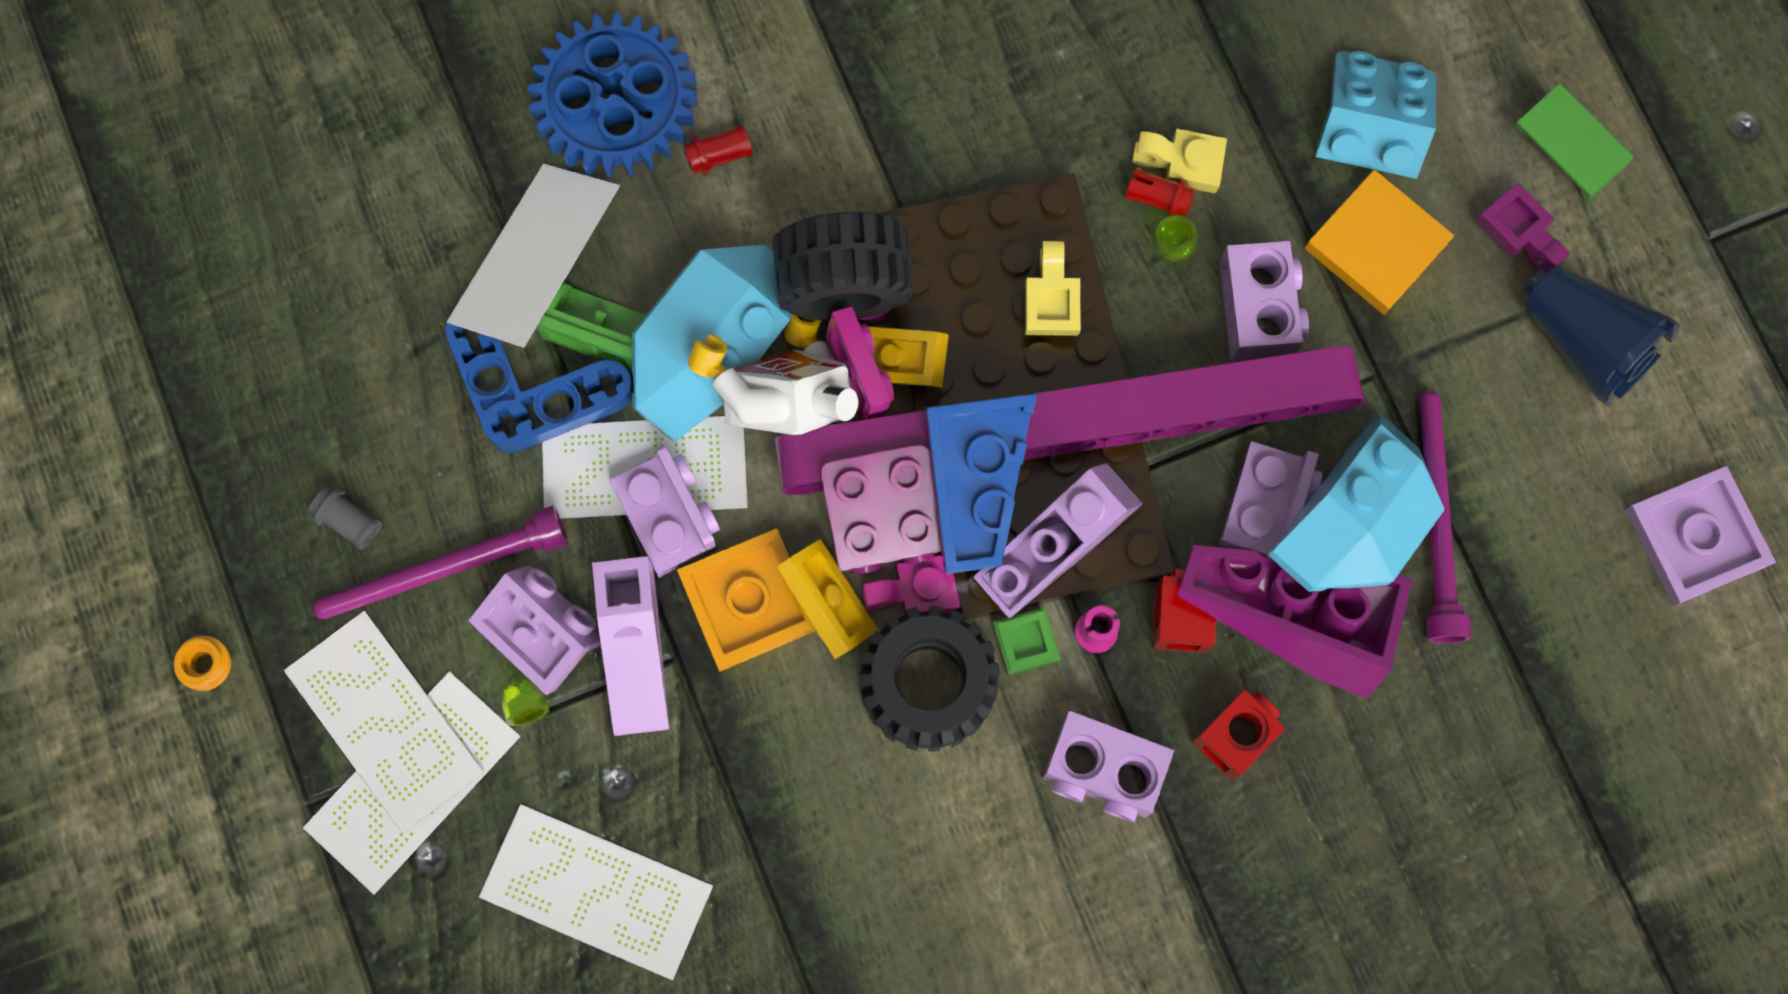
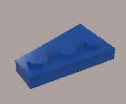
(975, 475)

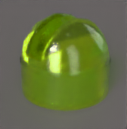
(1172, 232)
(523, 703)

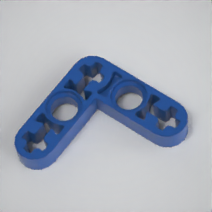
(511, 401)

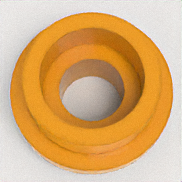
(188, 655)

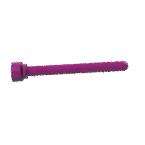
(539, 532)
(1447, 617)

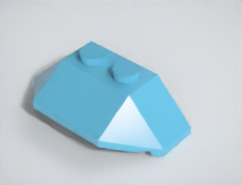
(718, 294)
(1363, 515)

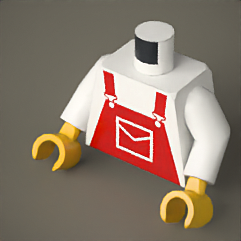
(784, 391)

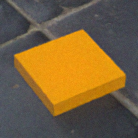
(1379, 242)
(745, 600)

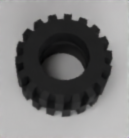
(842, 264)
(940, 633)

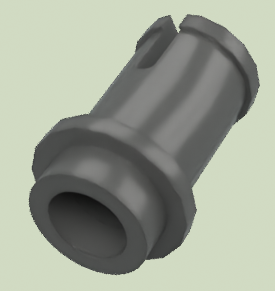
(344, 517)

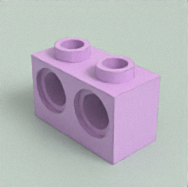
(1248, 300)
(1110, 751)

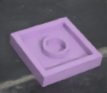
(1699, 536)

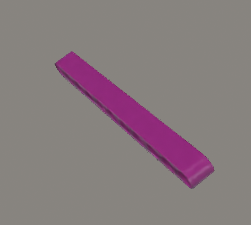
(1114, 412)

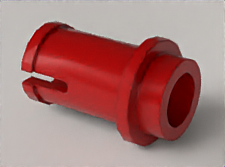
(717, 150)
(1161, 193)

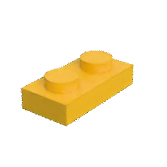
(911, 355)
(827, 598)

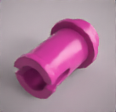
(1091, 640)

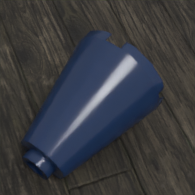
(1598, 330)

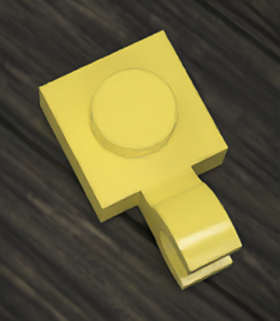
(1187, 157)
(1052, 300)

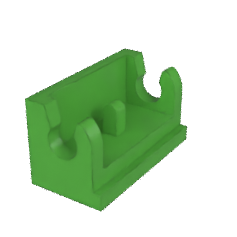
(1575, 141)
(590, 325)

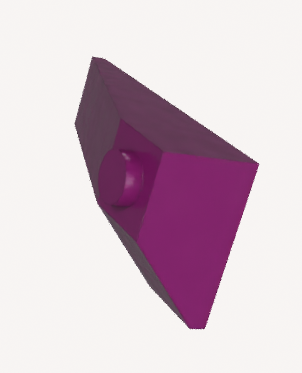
(1329, 634)

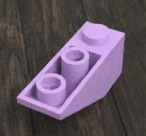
(1059, 538)
(631, 645)

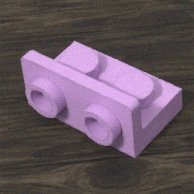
(1268, 497)
(664, 512)
(536, 627)

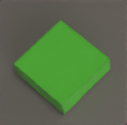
(1026, 641)

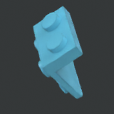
(1379, 114)

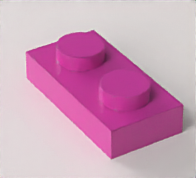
(854, 346)

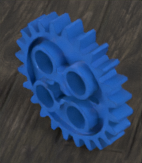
(586, 130)

